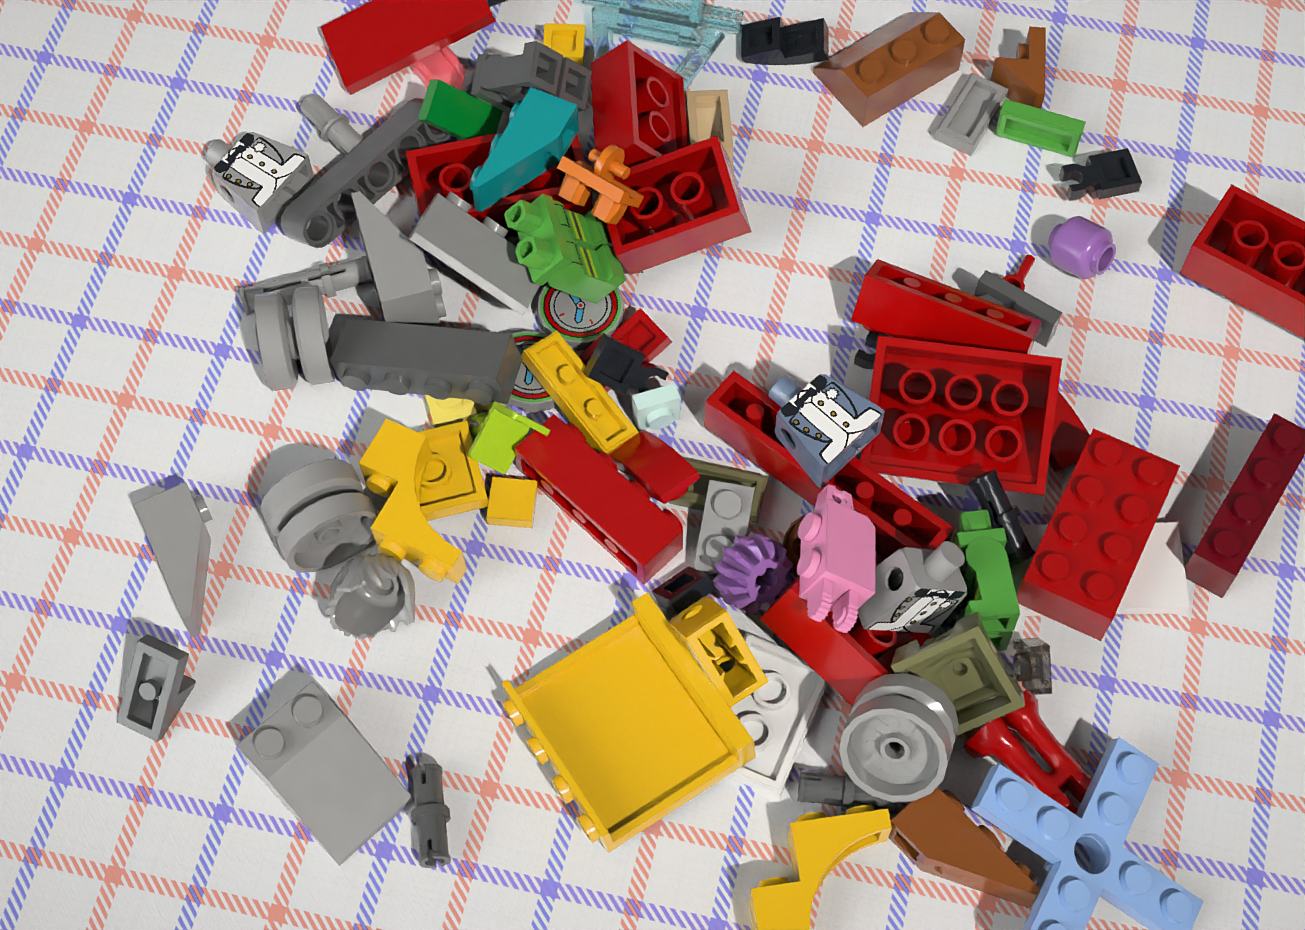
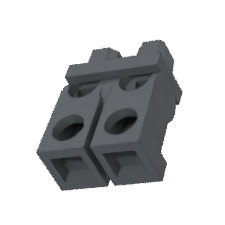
(508, 79)

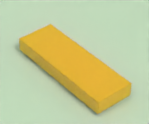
(578, 396)

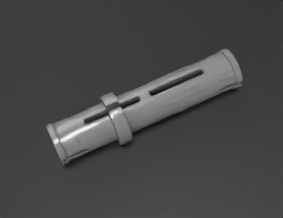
(328, 278)

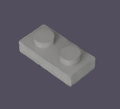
(724, 517)

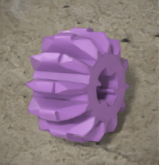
(752, 572)

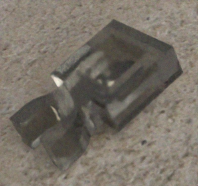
(1033, 665)

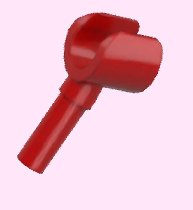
(1018, 278)

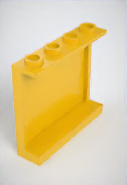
(629, 726)

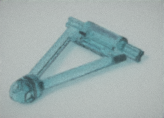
(671, 22)

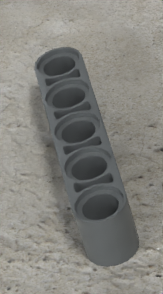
(350, 175)

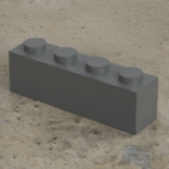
(427, 360)

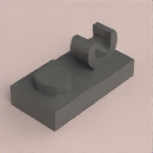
(1005, 294)

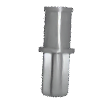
(334, 126)

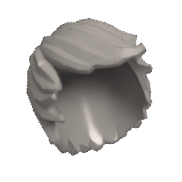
(371, 596)

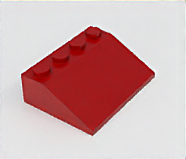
(963, 413)

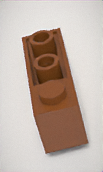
(951, 846)

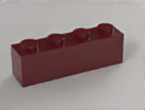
(1247, 506)

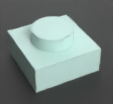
(656, 407)

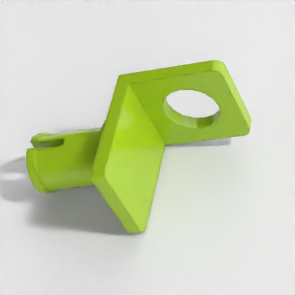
(499, 435)

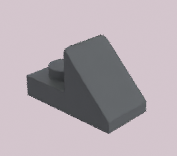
(154, 688)

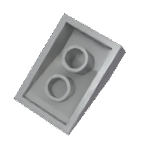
(398, 268)
(324, 773)

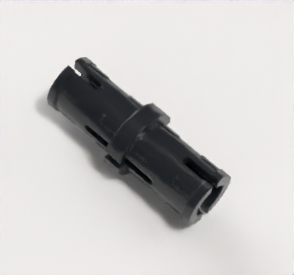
(1002, 515)

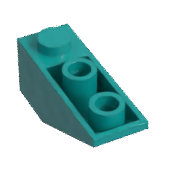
(531, 144)

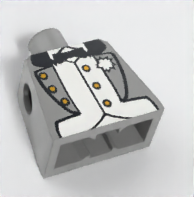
(259, 176)
(915, 590)

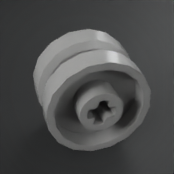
(288, 338)
(319, 515)
(899, 737)

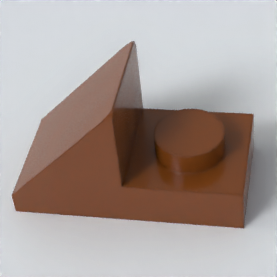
(1026, 72)

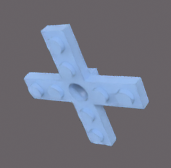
(1101, 827)

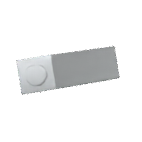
(181, 546)

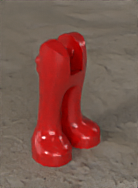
(998, 740)

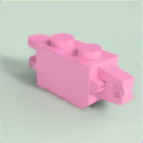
(836, 559)

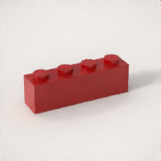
(930, 311)
(600, 498)

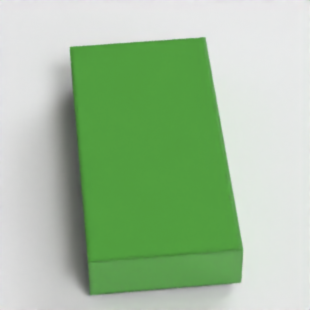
(1039, 128)

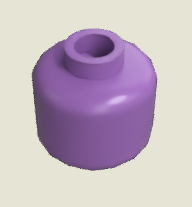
(1082, 247)

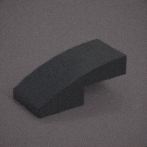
(776, 44)

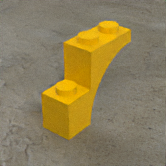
(396, 468)
(815, 849)

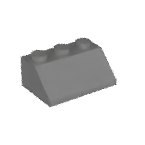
(475, 250)

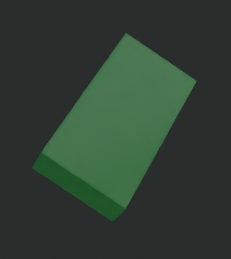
(458, 112)

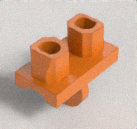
(613, 195)

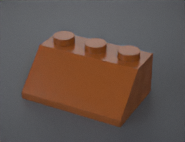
(893, 65)

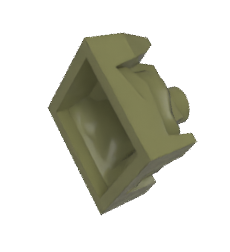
(967, 671)

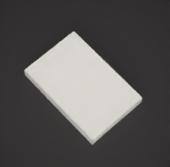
(777, 715)

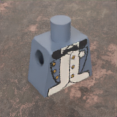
(823, 424)

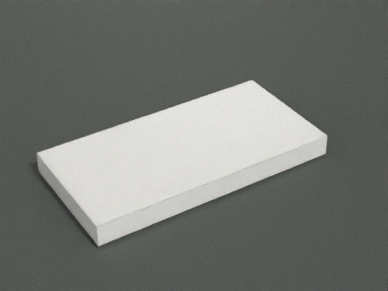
(1157, 581)

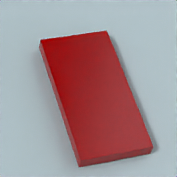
(397, 33)

